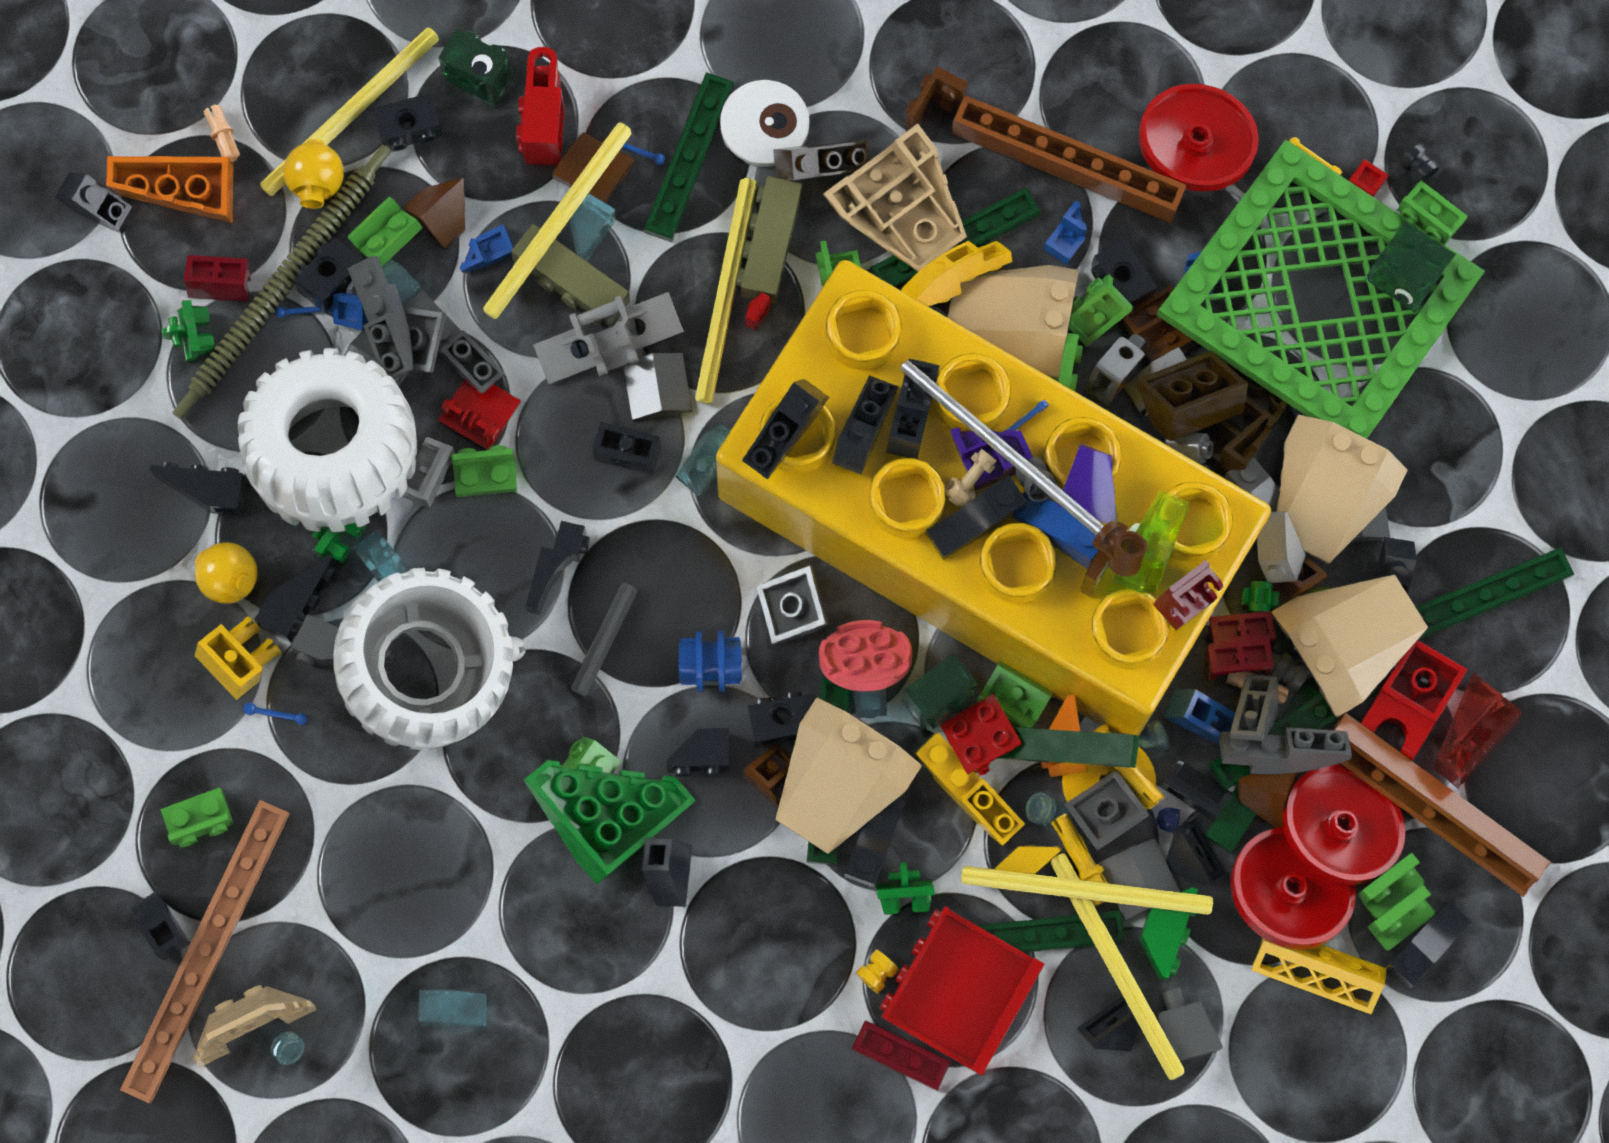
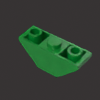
(1162, 936)

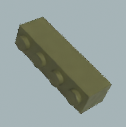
(771, 238)
(572, 278)

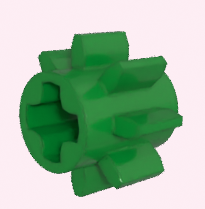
(1259, 597)

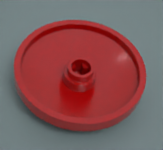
(1198, 137)
(1342, 826)
(1284, 897)

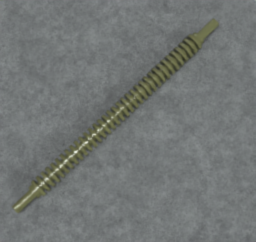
(302, 255)

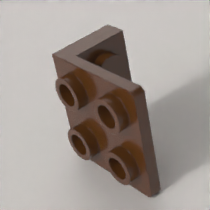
(939, 87)

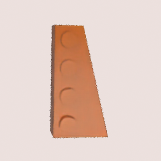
(179, 183)

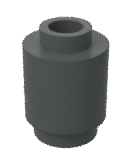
(1194, 445)

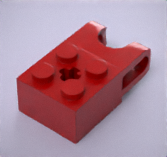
(541, 111)
(1410, 706)

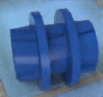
(710, 661)

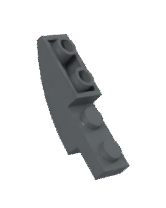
(386, 317)
(460, 350)
(1291, 753)

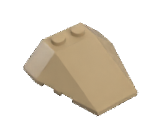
(902, 201)
(1020, 312)
(1334, 484)
(1351, 636)
(840, 776)
(245, 1015)

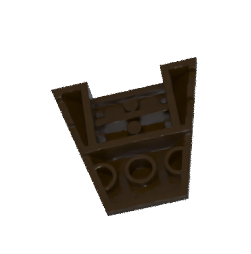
(1241, 436)

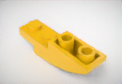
(943, 275)
(969, 791)

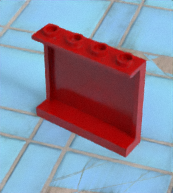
(961, 990)

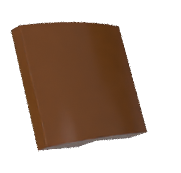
(580, 155)
(1157, 333)

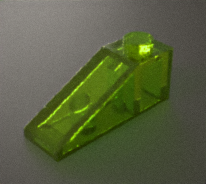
(1160, 531)

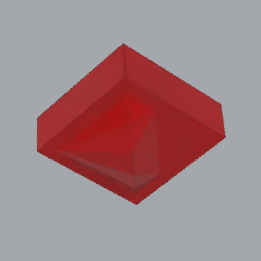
(757, 310)

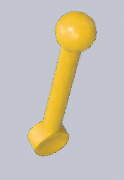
(1295, 141)

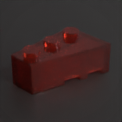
(1476, 730)

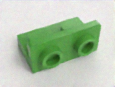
(384, 231)
(1097, 310)
(484, 471)
(197, 818)
(1391, 887)
(1402, 919)

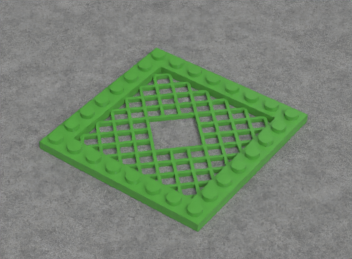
(1186, 314)

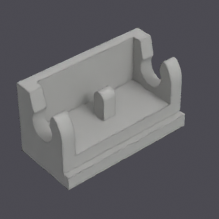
(429, 472)

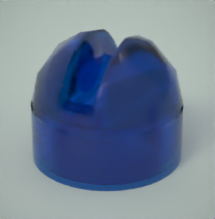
(1168, 819)

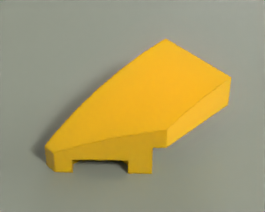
(1028, 859)

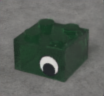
(476, 66)
(1410, 266)
(939, 693)

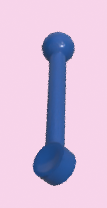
(658, 158)
(281, 311)
(1039, 408)
(250, 709)

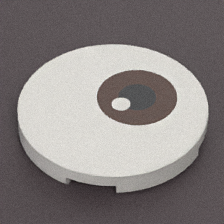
(761, 119)

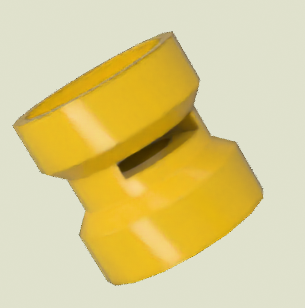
(876, 972)

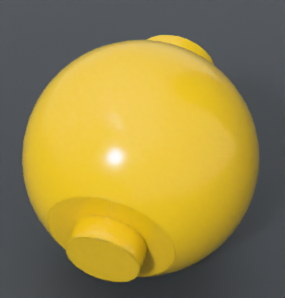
(313, 173)
(225, 572)

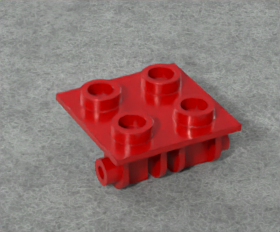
(477, 414)
(980, 735)

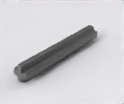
(604, 639)

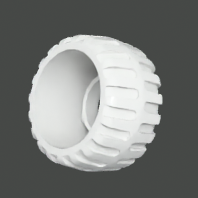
(338, 485)
(447, 609)

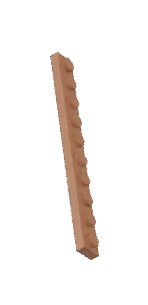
(204, 952)

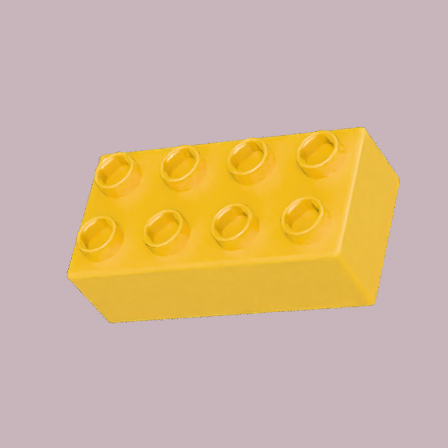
(1010, 588)

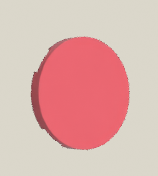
(865, 656)

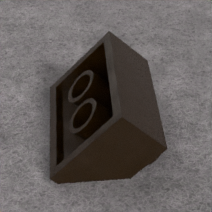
(1192, 395)

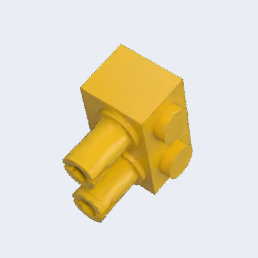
(230, 662)

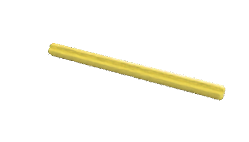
(361, 100)
(557, 220)
(726, 291)
(1087, 890)
(1121, 974)

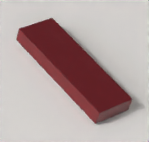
(901, 1055)

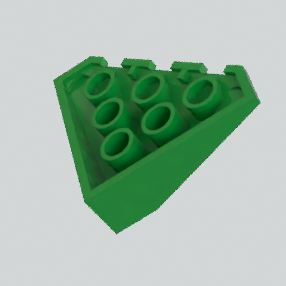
(605, 814)

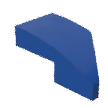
(1067, 236)
(488, 249)

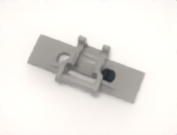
(612, 347)

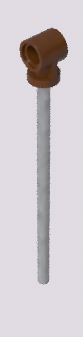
(1122, 547)

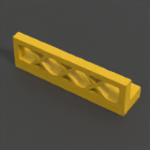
(1328, 963)

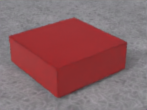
(1369, 178)

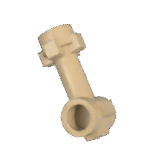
(960, 491)

